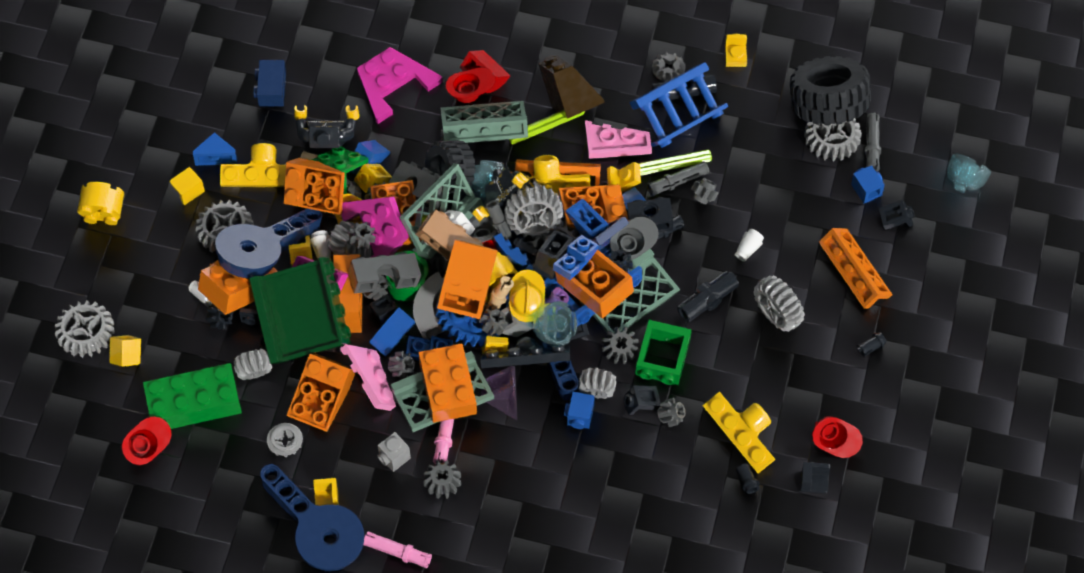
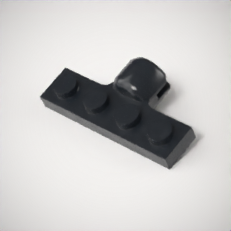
(525, 352)

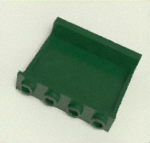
(300, 310)

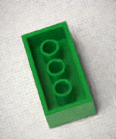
(193, 396)

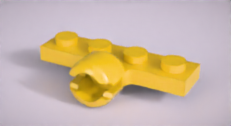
(260, 172)
(547, 174)
(742, 429)

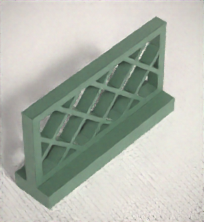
(488, 129)
(466, 206)
(644, 262)
(414, 387)

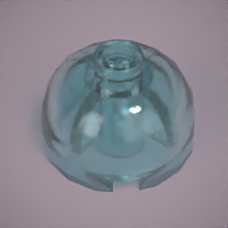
(966, 174)
(483, 175)
(555, 323)

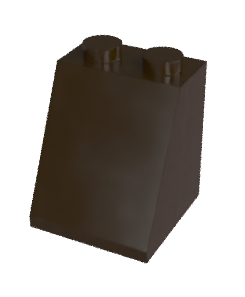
(567, 88)

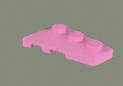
(613, 142)
(368, 366)

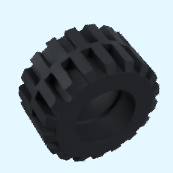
(446, 153)

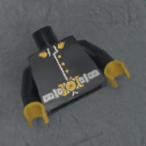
(326, 132)
(500, 189)

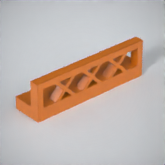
(564, 168)
(854, 267)

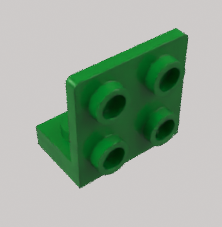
(342, 160)

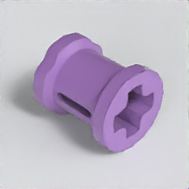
(557, 294)

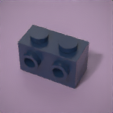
(271, 82)

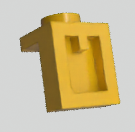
(736, 50)
(371, 174)
(626, 177)
(495, 343)

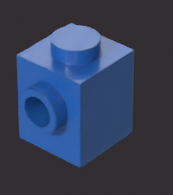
(867, 184)
(580, 410)

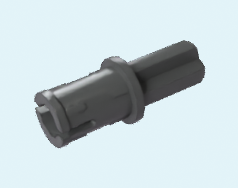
(498, 219)

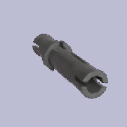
(872, 148)
(669, 182)

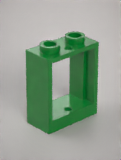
(669, 334)

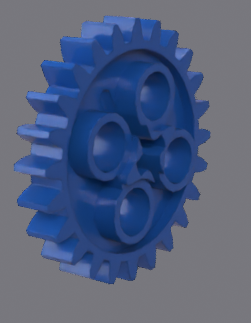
(463, 327)

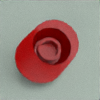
(470, 84)
(837, 437)
(146, 440)

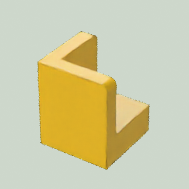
(187, 185)
(302, 249)
(125, 350)
(326, 492)

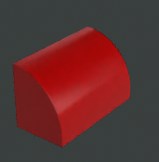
(480, 59)

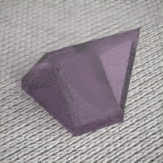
(504, 390)

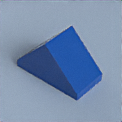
(373, 150)
(214, 152)
(586, 219)

